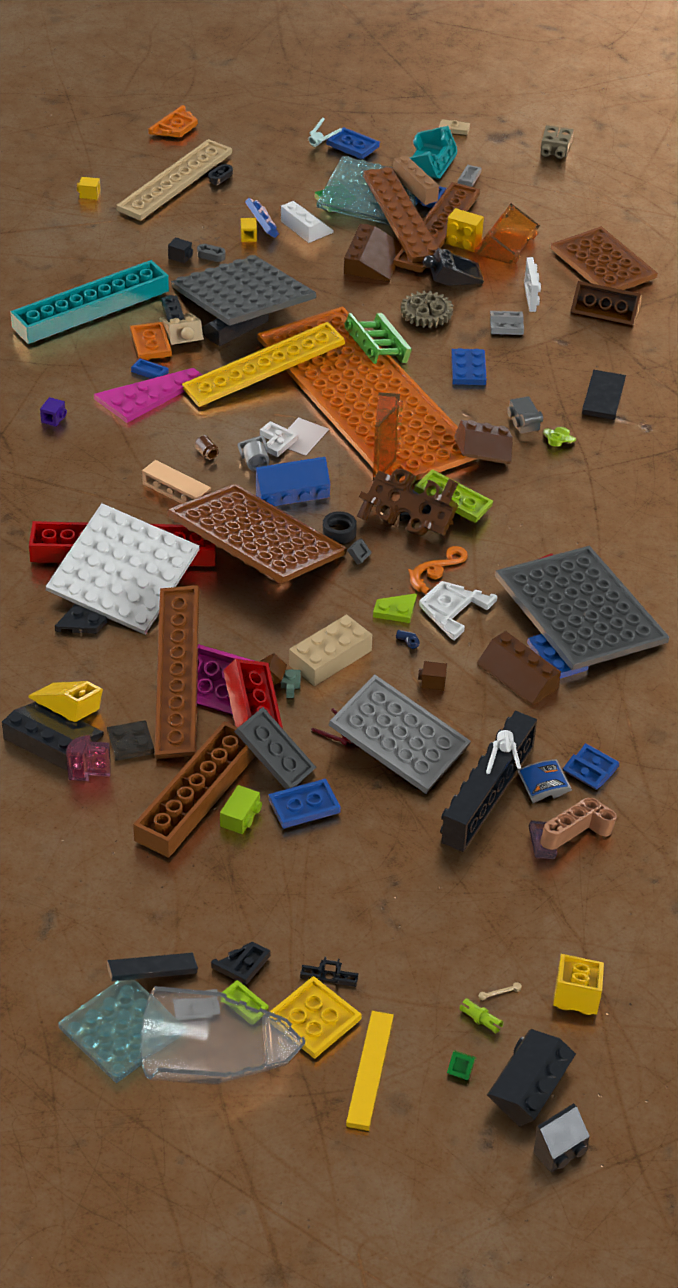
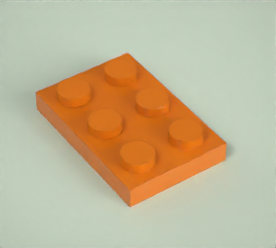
(150, 341)

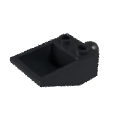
(453, 269)

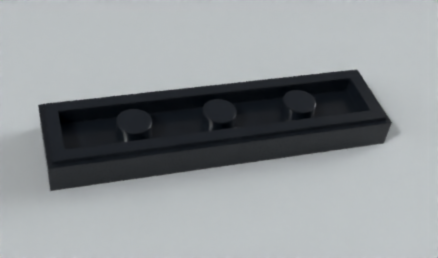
(152, 966)

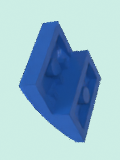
(591, 766)

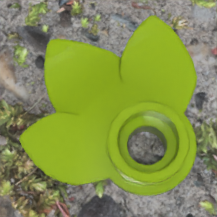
(558, 436)

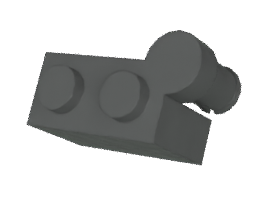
(524, 414)

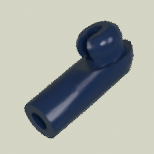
(410, 638)

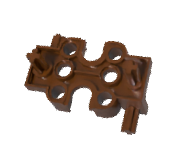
(385, 485)

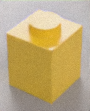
(89, 188)
(248, 230)

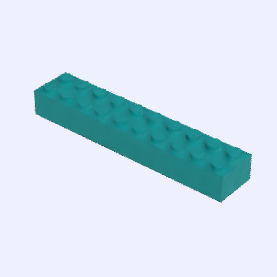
(89, 301)

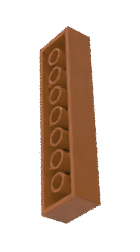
(193, 791)

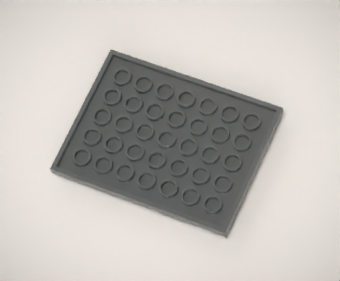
(243, 289)
(581, 607)

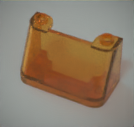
(508, 236)

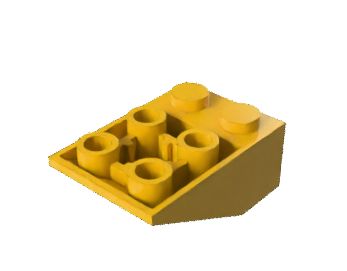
(70, 699)

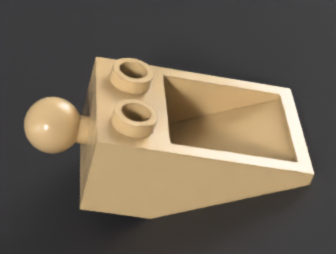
(183, 330)

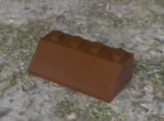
(606, 303)
(519, 668)

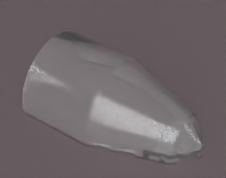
(211, 1038)

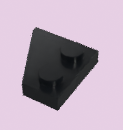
(81, 620)
(242, 962)

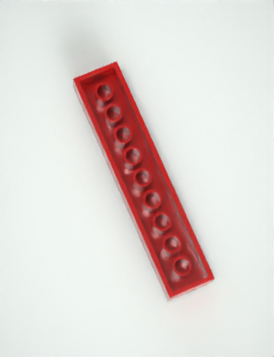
(53, 541)

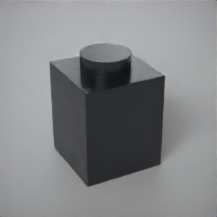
(180, 250)

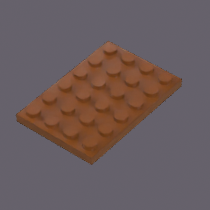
(603, 259)

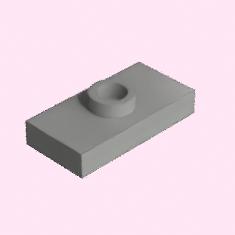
(469, 175)

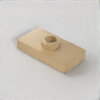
(455, 126)

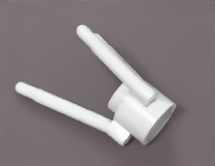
(505, 743)

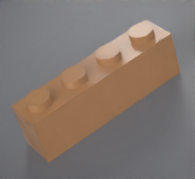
(416, 180)

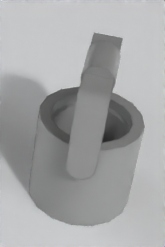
(254, 452)

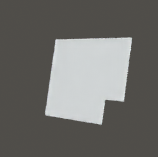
(308, 435)

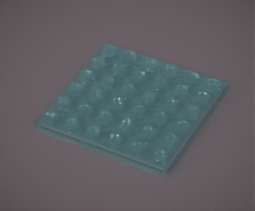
(350, 194)

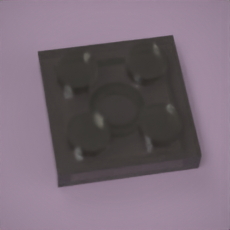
(130, 740)

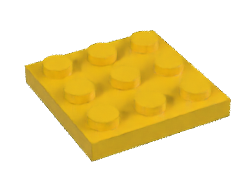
(317, 1015)

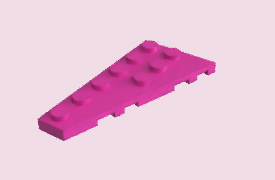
(140, 397)

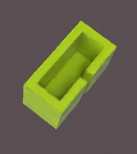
(240, 809)

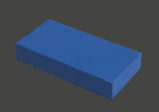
(149, 369)

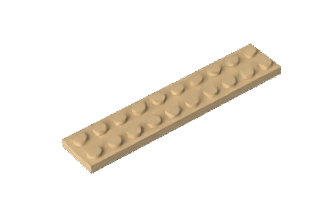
(174, 179)

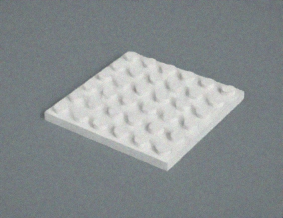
(121, 567)

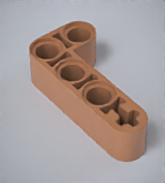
(576, 819)

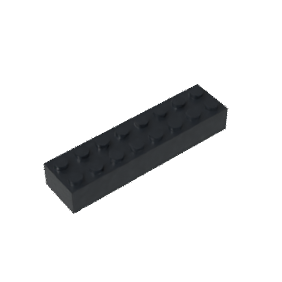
(483, 790)

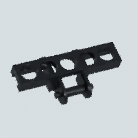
(336, 975)

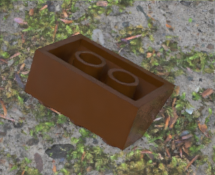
(484, 441)

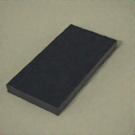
(604, 394)

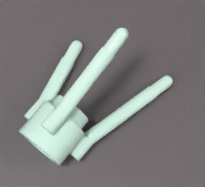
(317, 137)

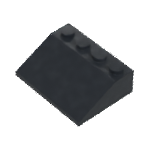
(45, 732)

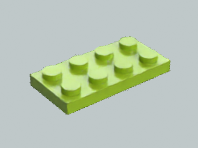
(471, 504)

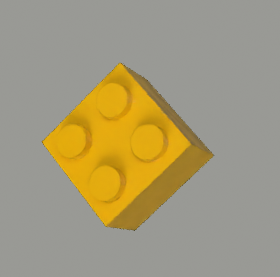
(464, 230)

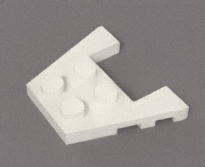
(447, 601)

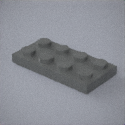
(275, 749)

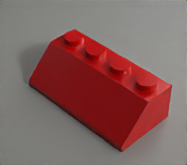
(250, 689)

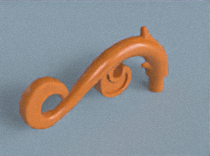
(435, 569)

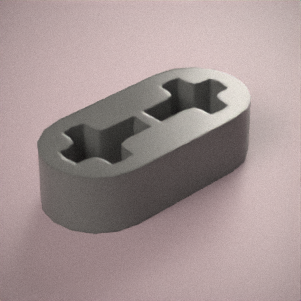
(211, 252)

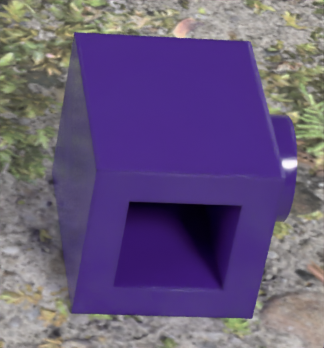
(53, 411)

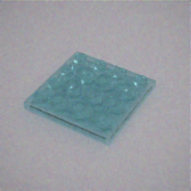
(110, 1028)

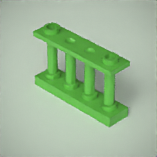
(382, 329)

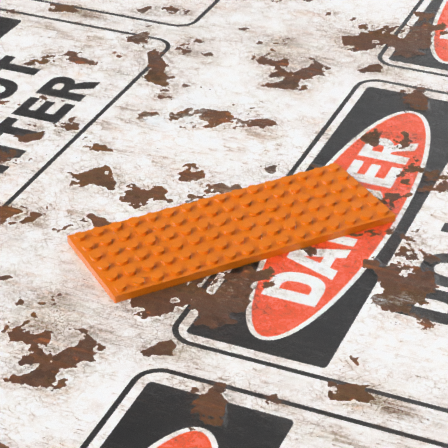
(347, 392)

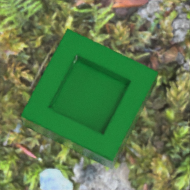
(461, 1065)

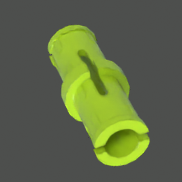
(481, 1015)

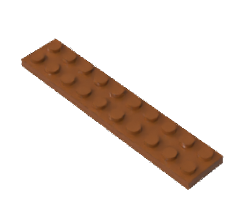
(455, 196)
(400, 213)
(177, 672)

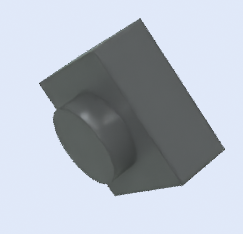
(359, 551)

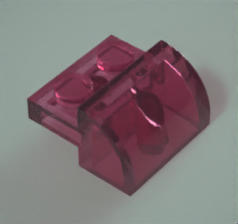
(87, 759)

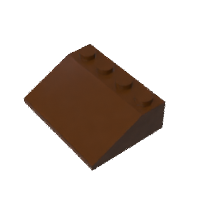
(371, 254)

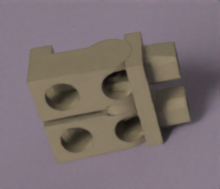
(556, 144)

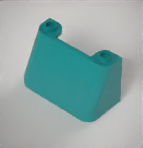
(434, 151)

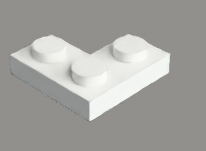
(279, 438)

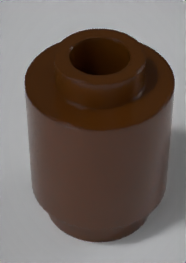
(206, 447)

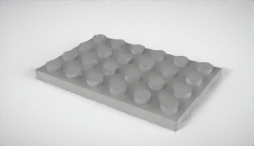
(399, 733)

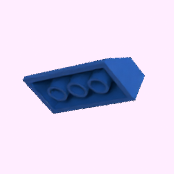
(293, 481)

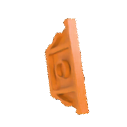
(174, 124)

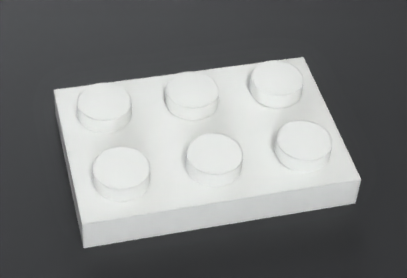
(532, 284)

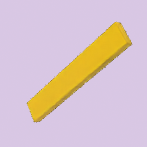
(370, 1071)

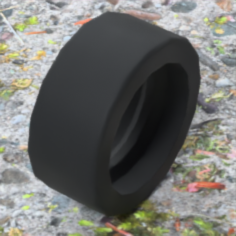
(340, 518)

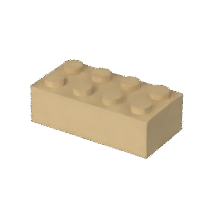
(330, 650)

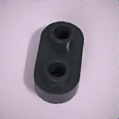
(220, 174)

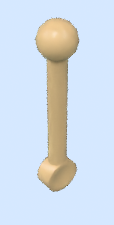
(516, 987)

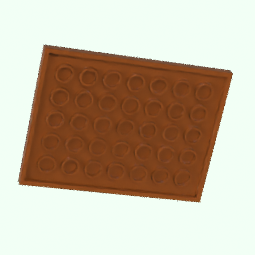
(257, 533)

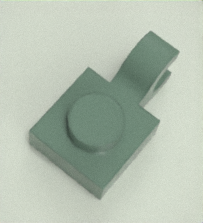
(291, 681)

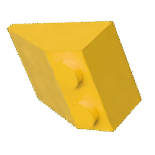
(579, 984)

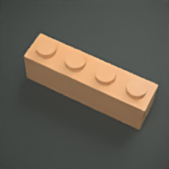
(173, 483)

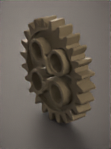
(426, 309)

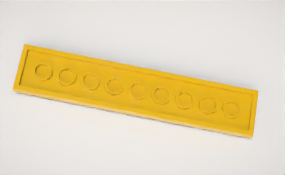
(263, 364)

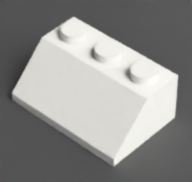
(303, 222)

